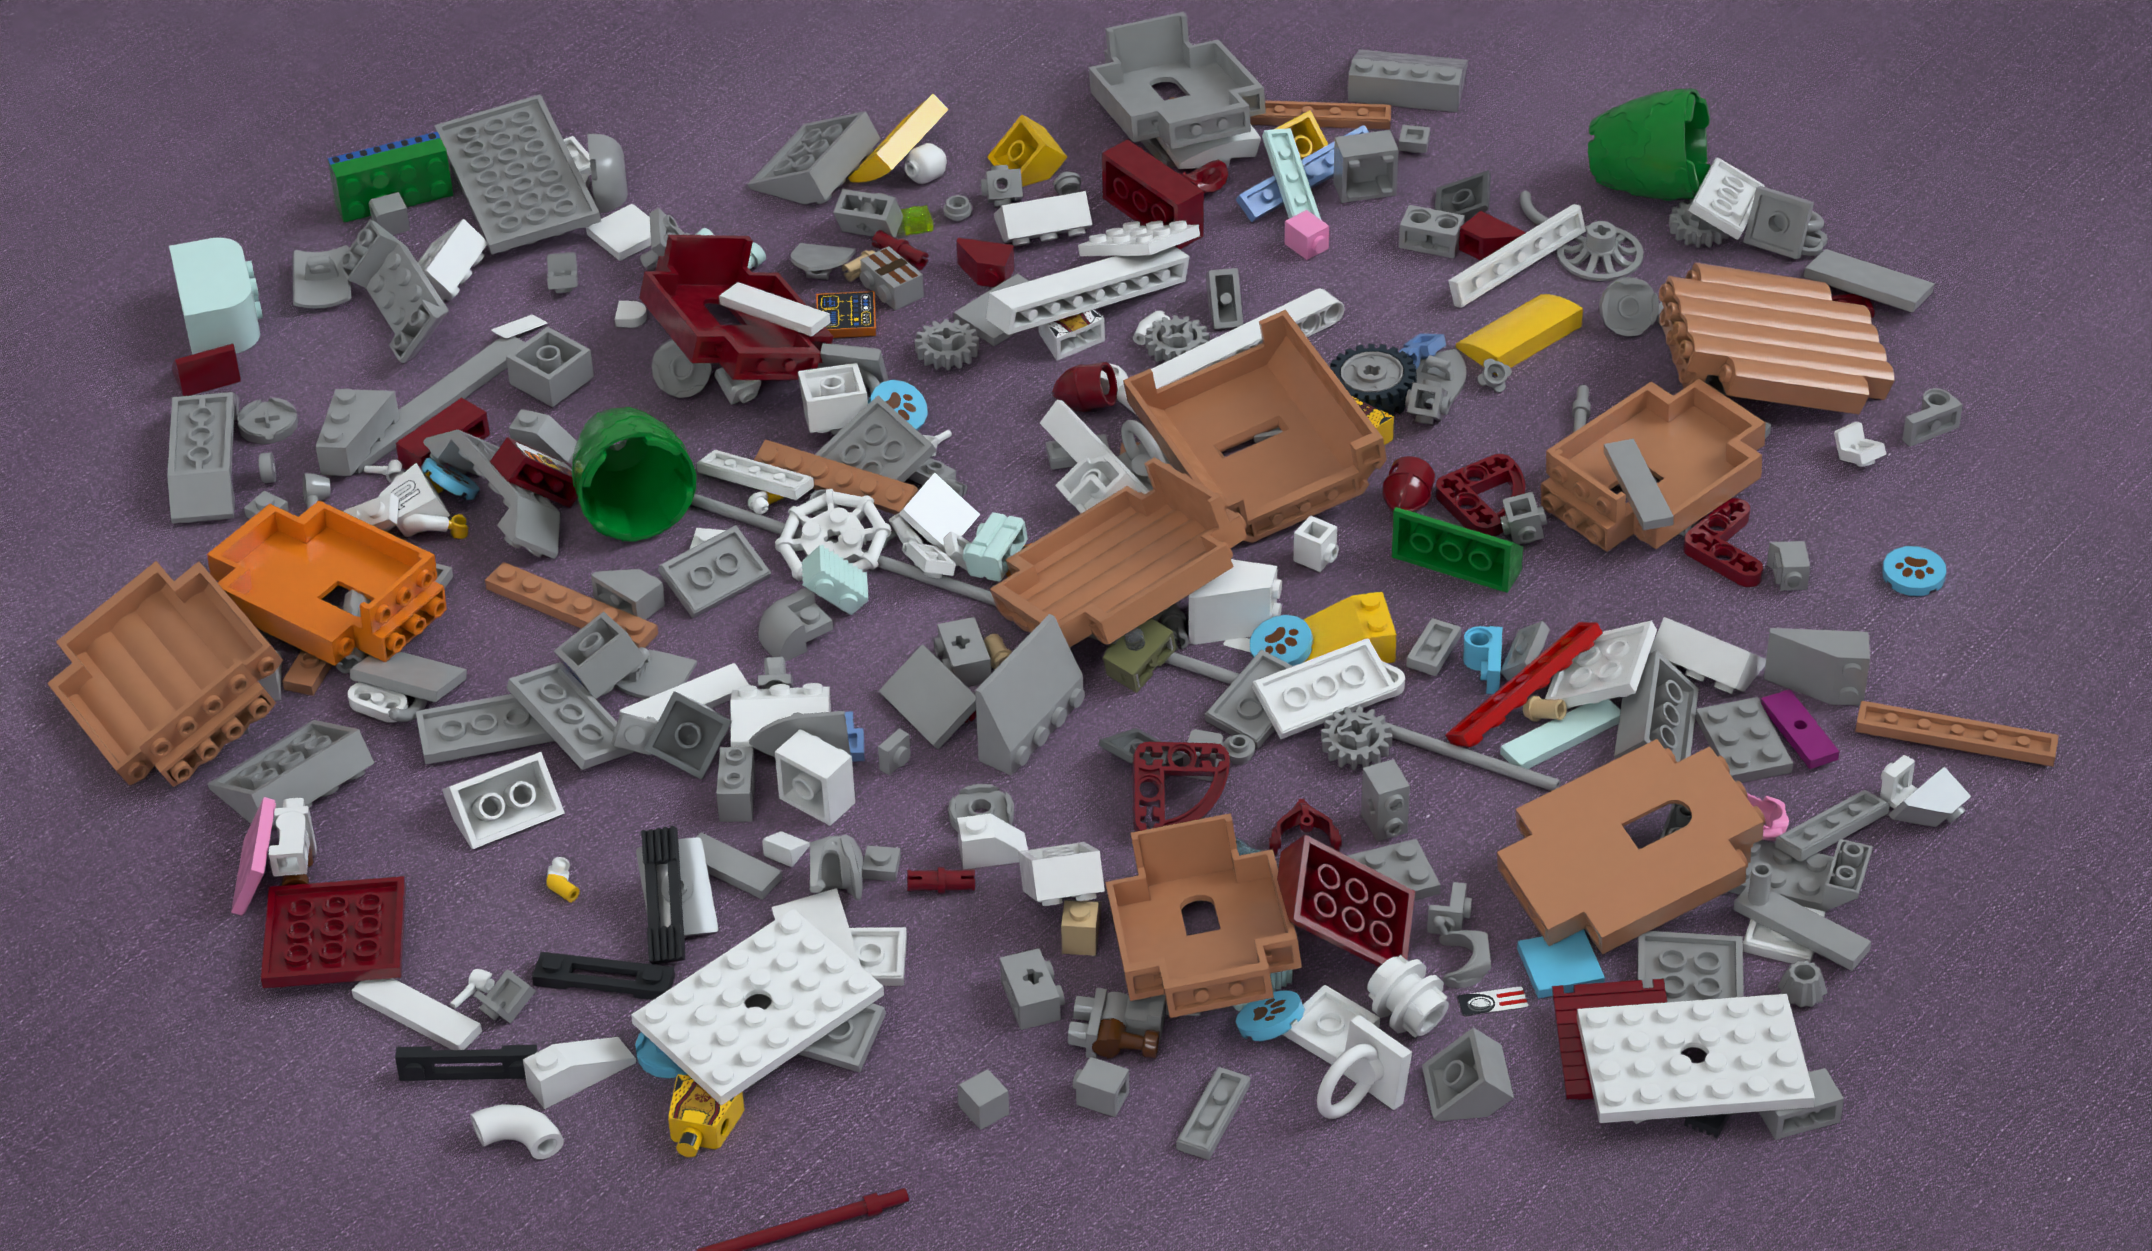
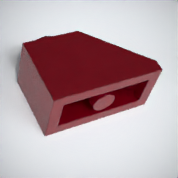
(985, 261)

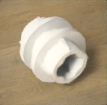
(1412, 1000)

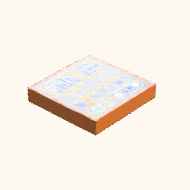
(850, 313)

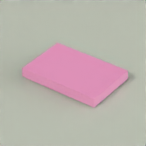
(253, 856)

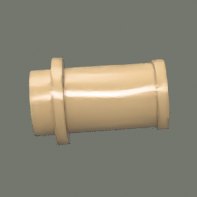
(854, 266)
(996, 649)
(1544, 709)

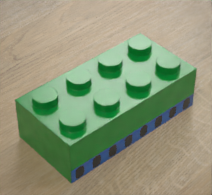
(409, 166)

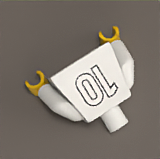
(421, 506)

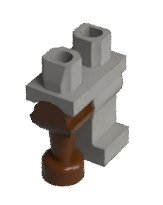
(1117, 1024)

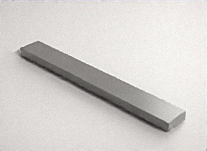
(455, 385)

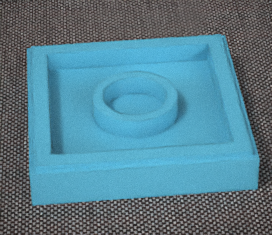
(1562, 963)

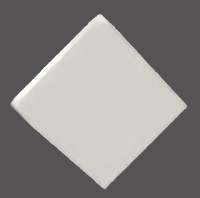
(784, 848)

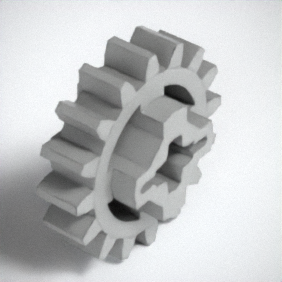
(1693, 228)
(1175, 337)
(947, 344)
(1356, 738)

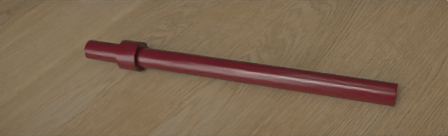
(869, 1205)

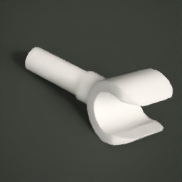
(935, 440)
(391, 471)
(478, 980)

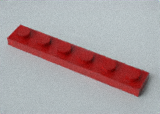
(1531, 678)

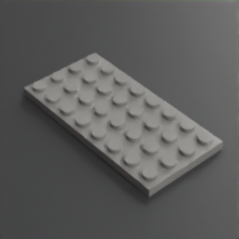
(517, 174)

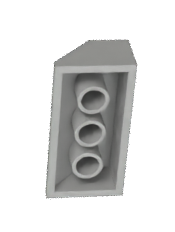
(1658, 710)

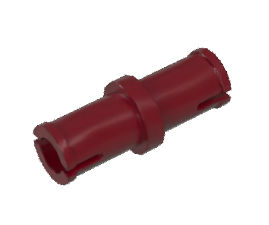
(902, 247)
(940, 880)

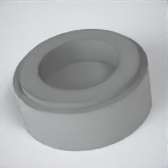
(267, 467)

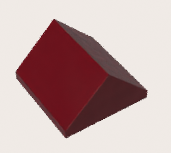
(206, 370)

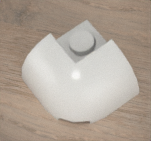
(1093, 481)

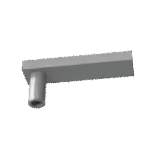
(1798, 922)

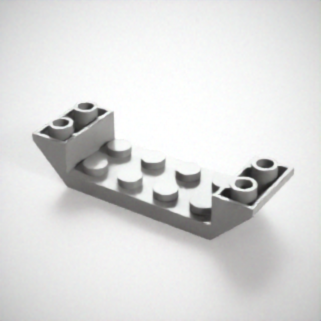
(396, 286)
(201, 457)
(530, 517)
(1814, 883)

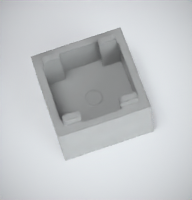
(1365, 166)

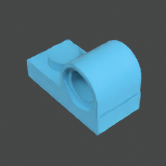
(1483, 653)

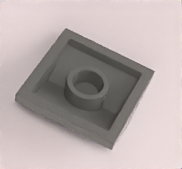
(1465, 196)
(688, 734)
(1125, 743)

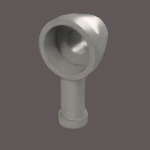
(315, 488)

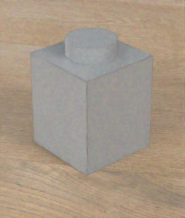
(1101, 1086)

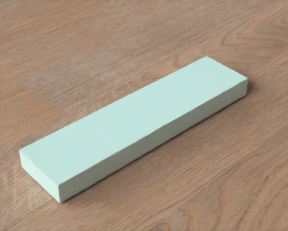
(1289, 172)
(1561, 734)

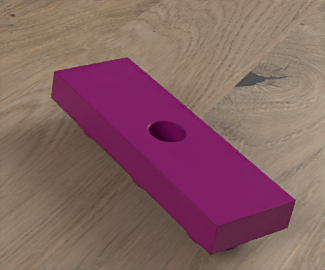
(1800, 729)

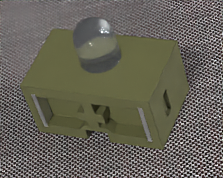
(1139, 653)

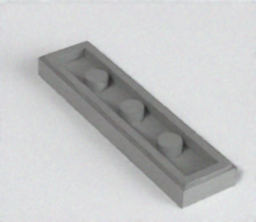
(1638, 484)
(1832, 825)

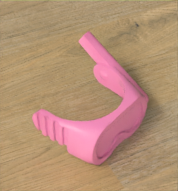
(1774, 815)

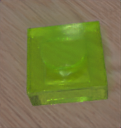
(916, 220)

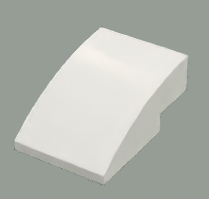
(1223, 149)

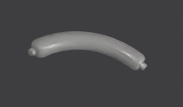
(1529, 210)
(408, 714)

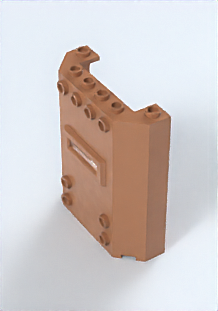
(1282, 383)

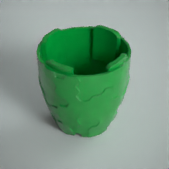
(1652, 145)
(636, 484)

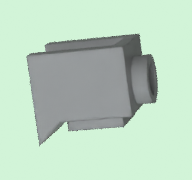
(1789, 564)

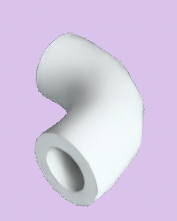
(518, 1124)

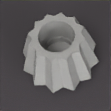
(1803, 984)

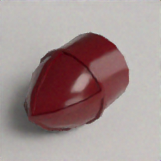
(1082, 389)
(1409, 485)

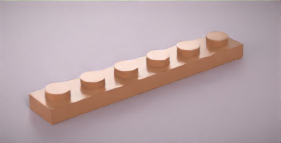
(887, 493)
(564, 602)
(1957, 733)

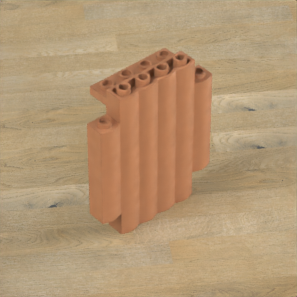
(1773, 339)
(1122, 559)
(165, 674)

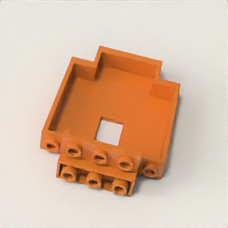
(287, 563)

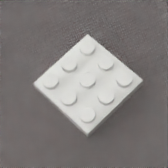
(1139, 240)
(1606, 669)

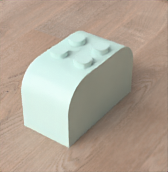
(217, 294)

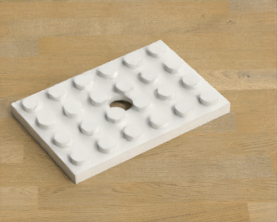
(731, 1047)
(1749, 1063)

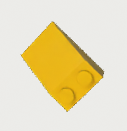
(1351, 622)

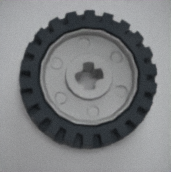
(1376, 376)

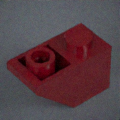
(1485, 235)

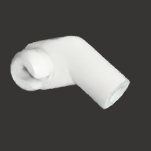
(1139, 336)
(904, 531)

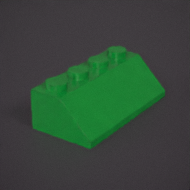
(1455, 550)

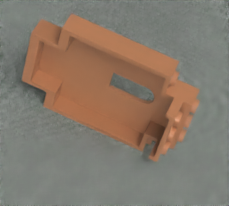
(1690, 441)
(1588, 874)
(1212, 967)

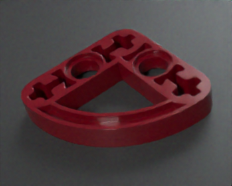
(1493, 471)
(1155, 774)

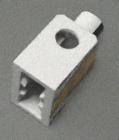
(1073, 333)

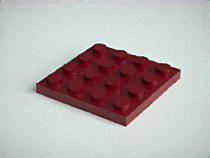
(334, 932)

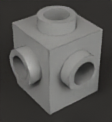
(1010, 178)
(1420, 394)
(1523, 518)

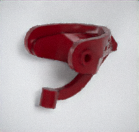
(1307, 818)

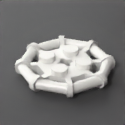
(831, 523)

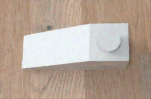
(573, 1066)

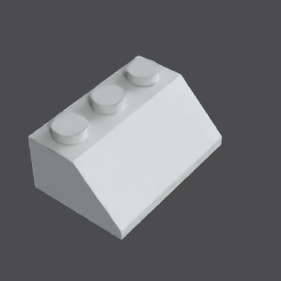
(1044, 218)
(451, 257)
(1707, 656)
(759, 707)
(503, 800)

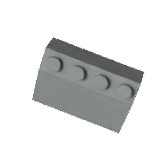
(1406, 80)
(817, 159)
(1027, 698)
(297, 766)

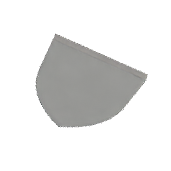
(820, 257)
(1444, 367)
(656, 674)
(827, 726)

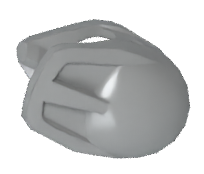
(836, 864)

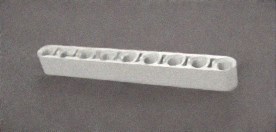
(1310, 312)

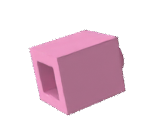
(1306, 234)

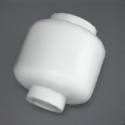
(925, 163)

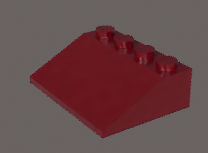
(1345, 901)

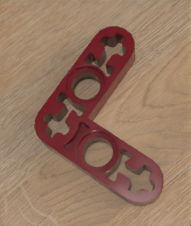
(1706, 544)

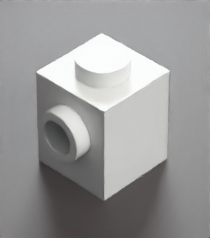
(1315, 544)

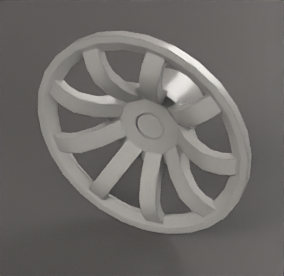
(1602, 242)

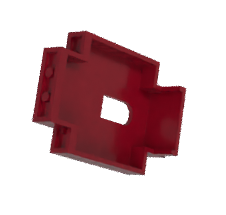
(695, 274)

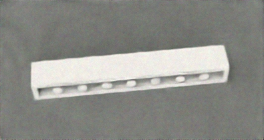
(1084, 289)

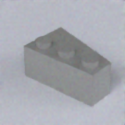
(352, 427)

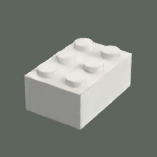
(1061, 872)

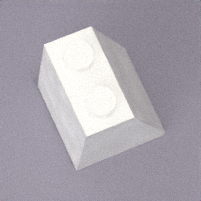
(1234, 603)

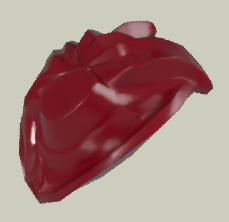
(1209, 177)

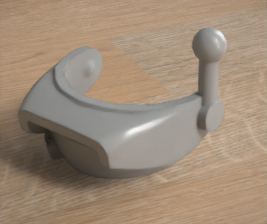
(1479, 962)

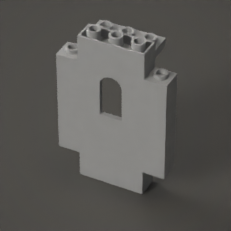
(1158, 50)

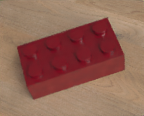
(1149, 189)

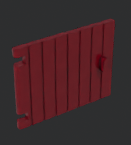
(1592, 996)

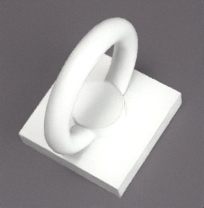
(1371, 1061)

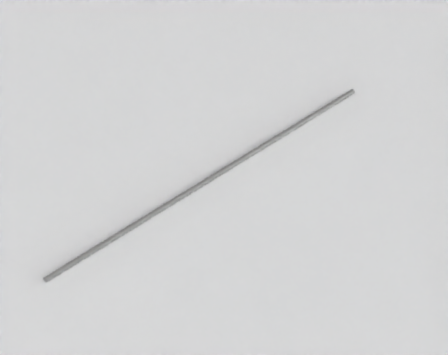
(1175, 659)

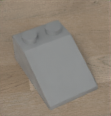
(1820, 663)

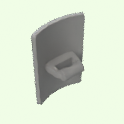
(319, 280)
(697, 897)

